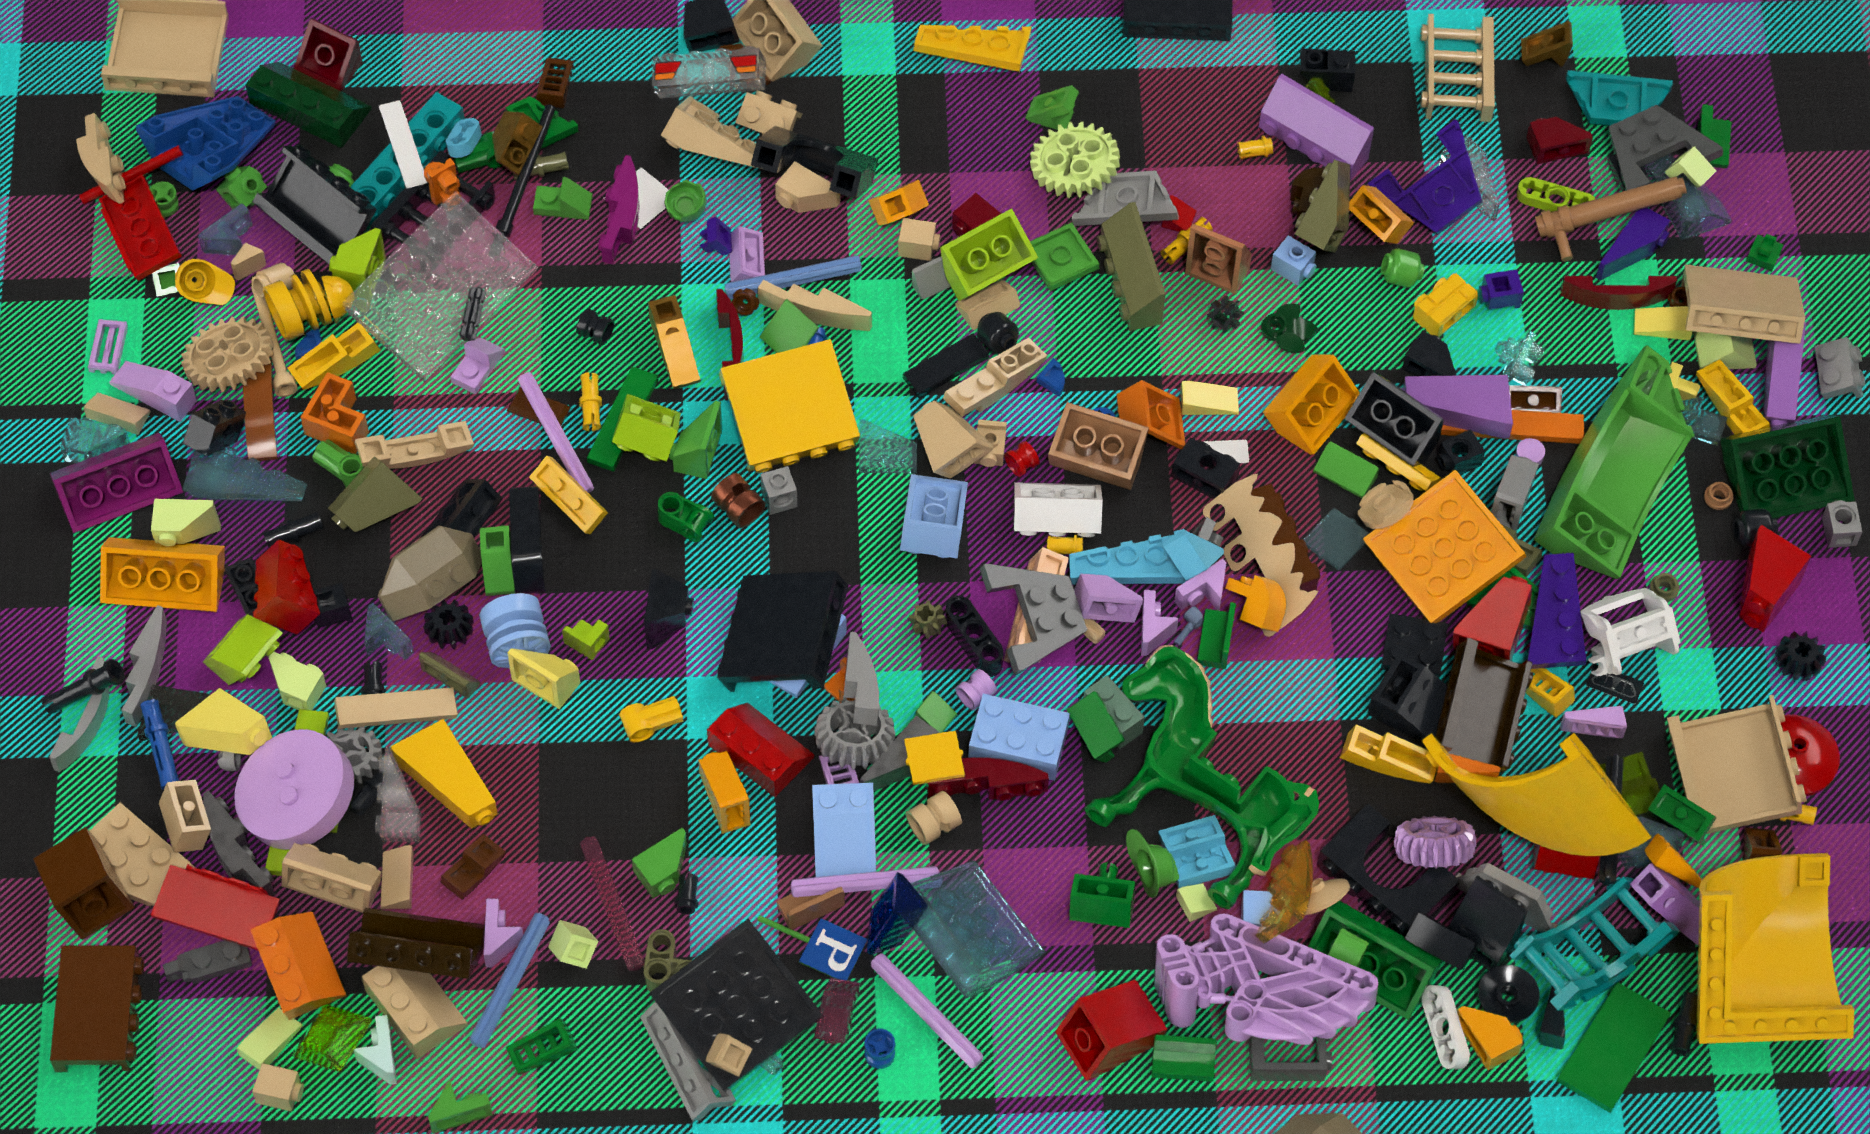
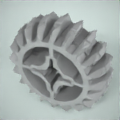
(852, 741)

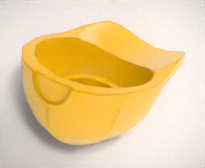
(211, 283)
(337, 291)

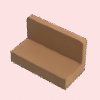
(804, 909)

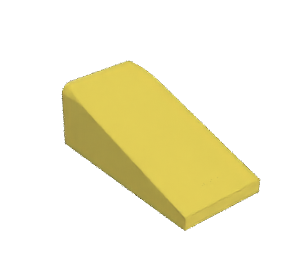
(1662, 322)
(1208, 399)

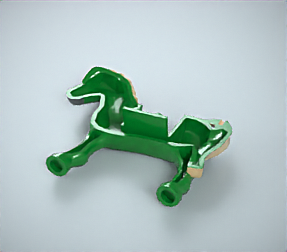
(1176, 762)

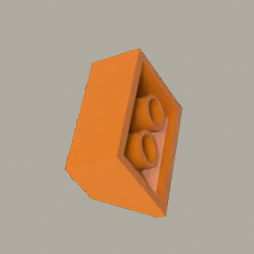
(298, 963)

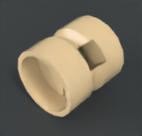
(931, 819)

